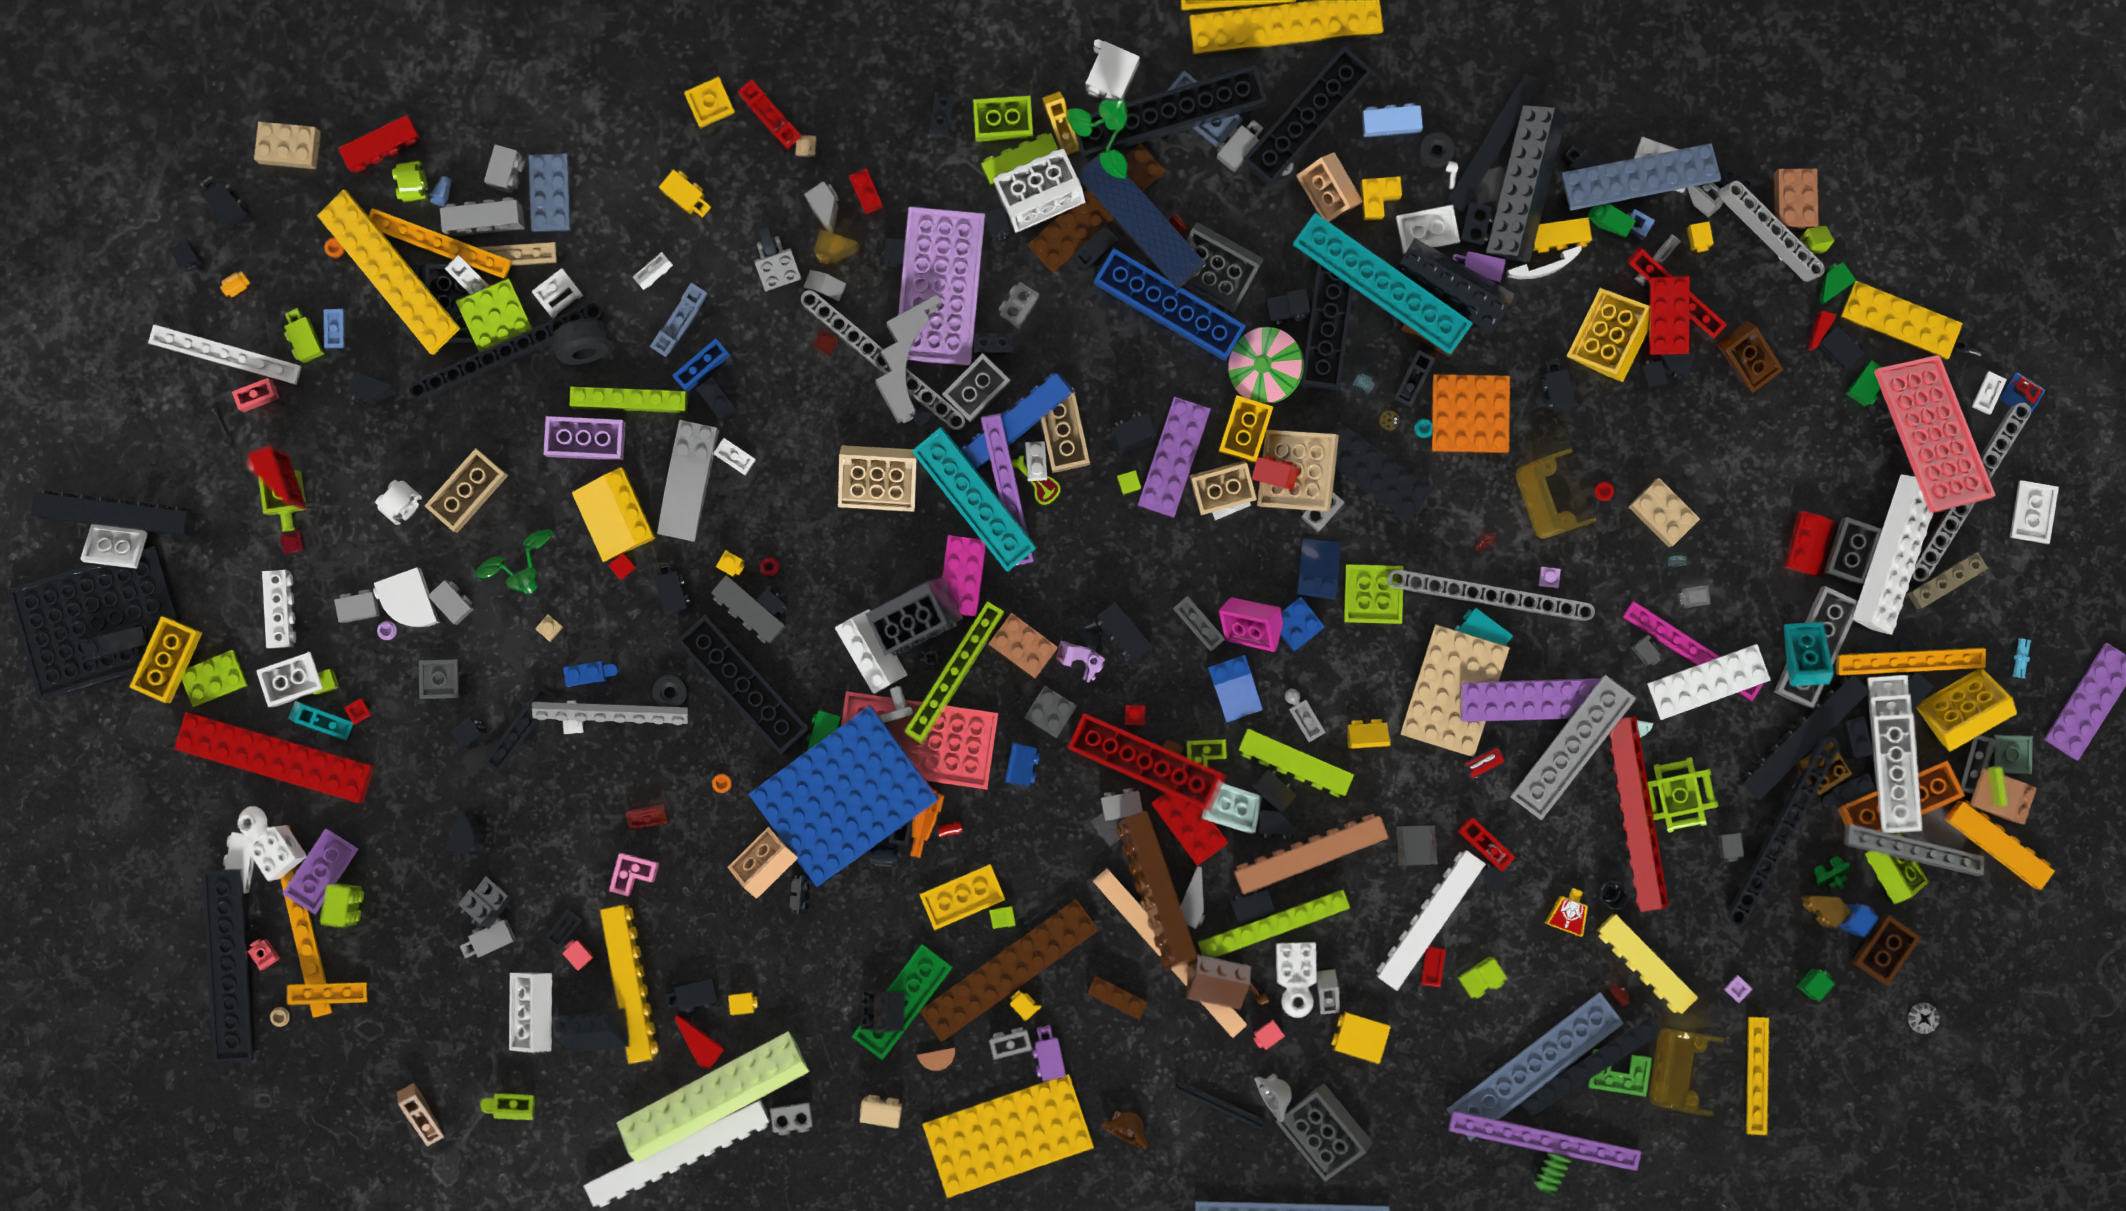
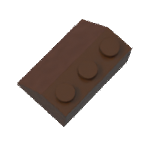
(1217, 982)

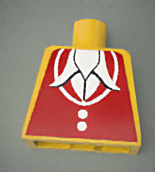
(1569, 913)

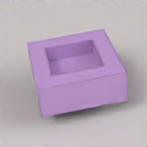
(1549, 577)
(1737, 989)

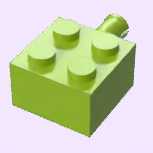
(273, 504)

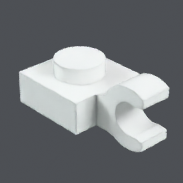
(573, 726)

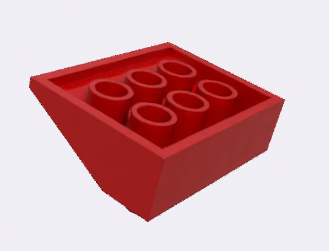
(277, 472)

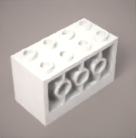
(1039, 190)

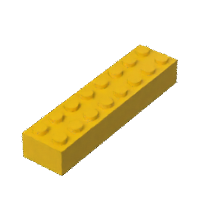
(628, 981)

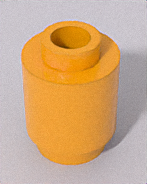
(234, 284)

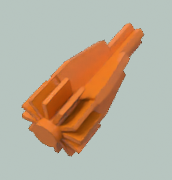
(923, 825)

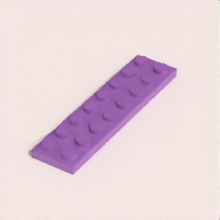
(1523, 699)

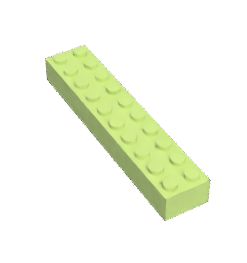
(712, 1097)

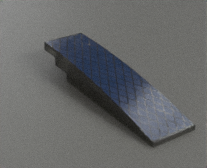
(1142, 223)

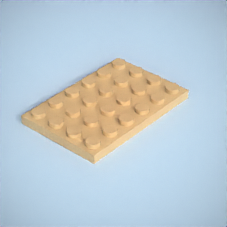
(1436, 699)

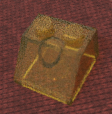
(833, 247)

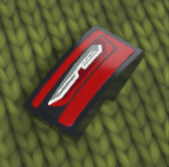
(1485, 762)

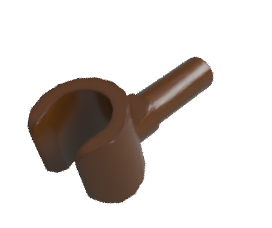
(1262, 998)

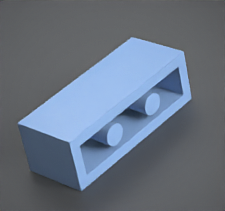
(1391, 120)

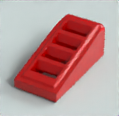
(1821, 326)

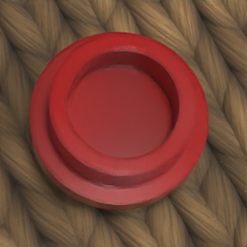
(1604, 491)

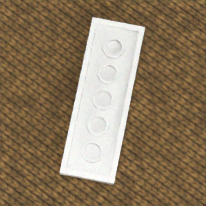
(1708, 681)

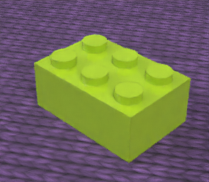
(1003, 118)
(342, 905)

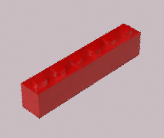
(1697, 310)

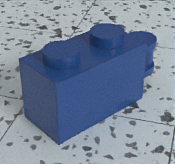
(588, 673)

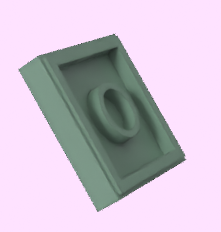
(2013, 753)

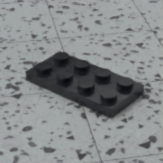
(1882, 643)

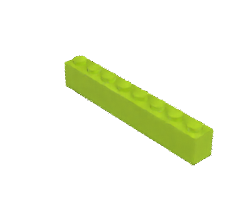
(954, 672)
(1274, 924)

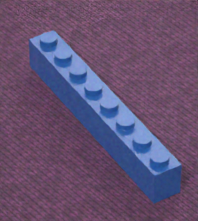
(1022, 417)

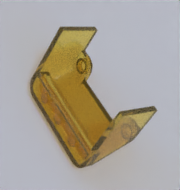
(1539, 501)
(1673, 1070)

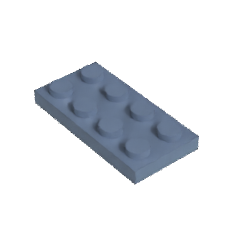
(1216, 131)
(549, 192)

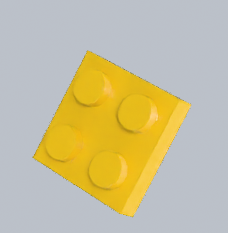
(709, 102)

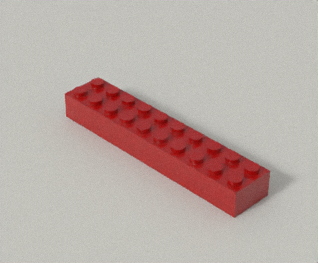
(274, 757)

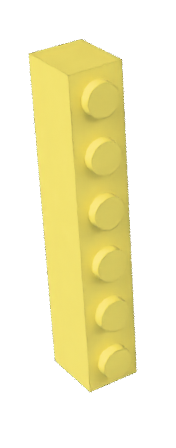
(1650, 967)

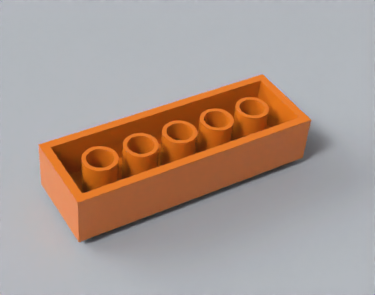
(1936, 789)

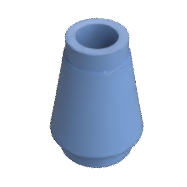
(441, 191)

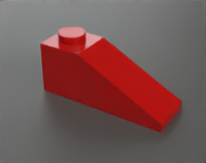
(1485, 843)
(701, 1045)

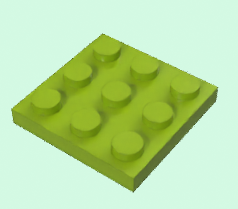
(494, 314)
(1370, 597)

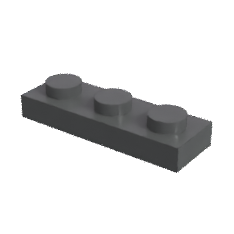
(1198, 624)

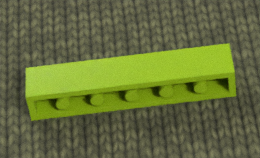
(628, 399)
(1295, 762)

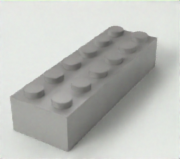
(1837, 615)

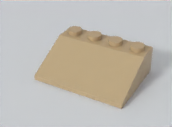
(877, 478)

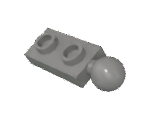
(1304, 716)

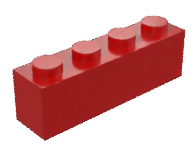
(379, 143)

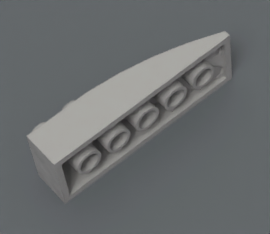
(687, 480)

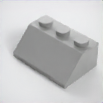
(824, 204)

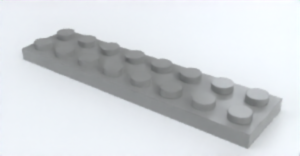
(1573, 747)

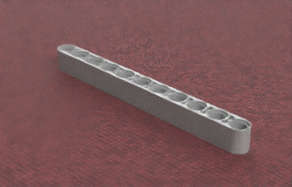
(874, 356)
(1951, 513)
(1499, 593)

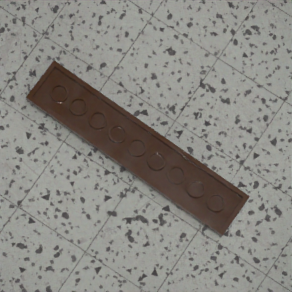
(1009, 970)

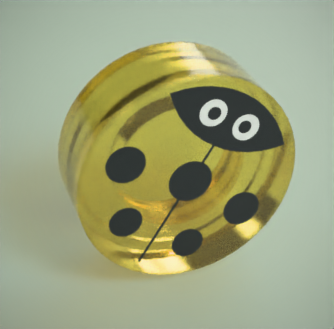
(1389, 420)

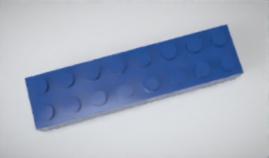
(1167, 305)

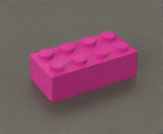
(964, 572)

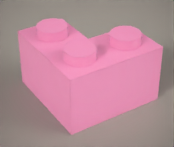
(629, 868)

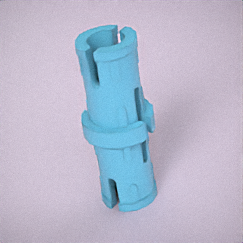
(2021, 658)

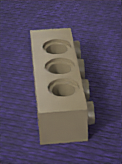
(1947, 580)

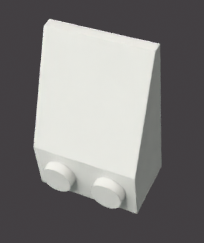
(289, 680)

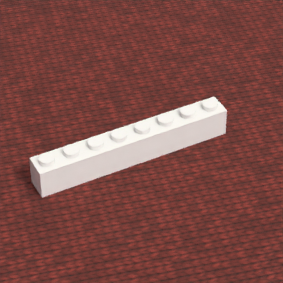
(1430, 920)

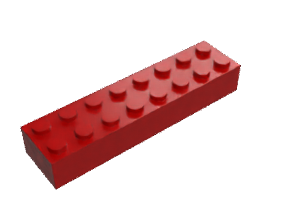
(1147, 762)

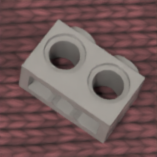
(1324, 516)
(790, 1113)

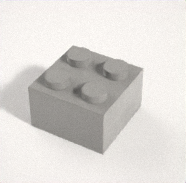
(504, 169)

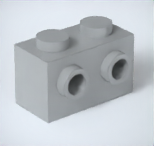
(1011, 1043)

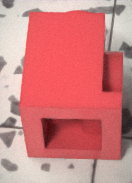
(270, 955)

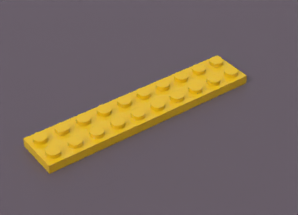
(1284, 24)
(388, 272)

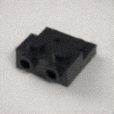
(484, 903)

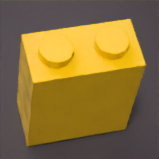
(1361, 1037)

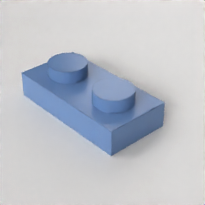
(334, 328)

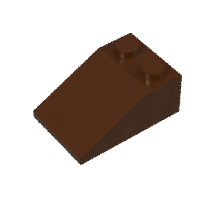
(1750, 356)

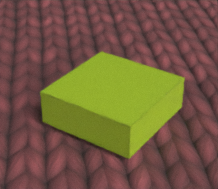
(1129, 482)

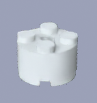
(398, 501)

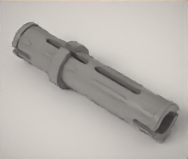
(1661, 255)

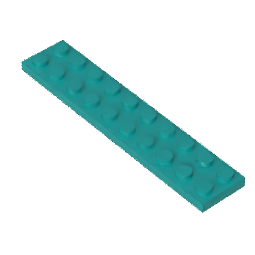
(1382, 284)

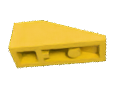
(1056, 110)

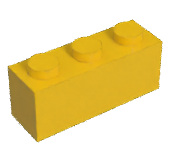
(1562, 235)

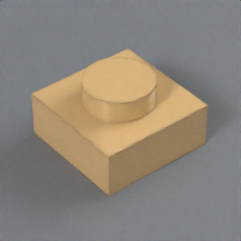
(806, 146)
(549, 628)

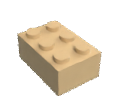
(287, 145)
(1664, 512)

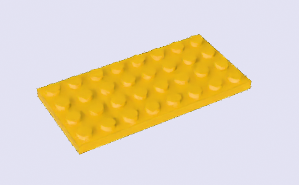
(1008, 1135)

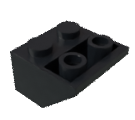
(882, 1011)

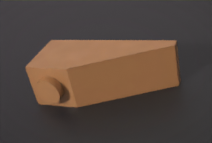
(419, 1114)

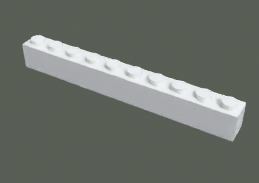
(686, 1150)

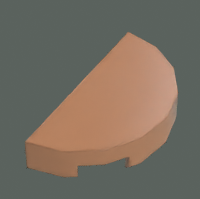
(937, 1059)

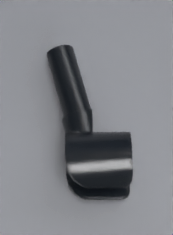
(1967, 349)

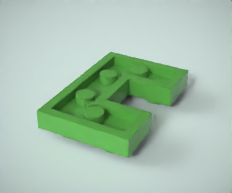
(1632, 1083)

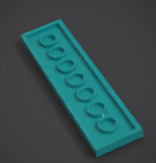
(974, 499)

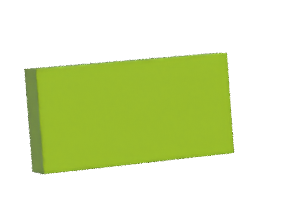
(1997, 786)

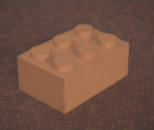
(1796, 198)
(1023, 645)

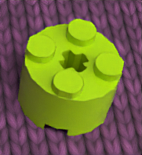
(410, 181)

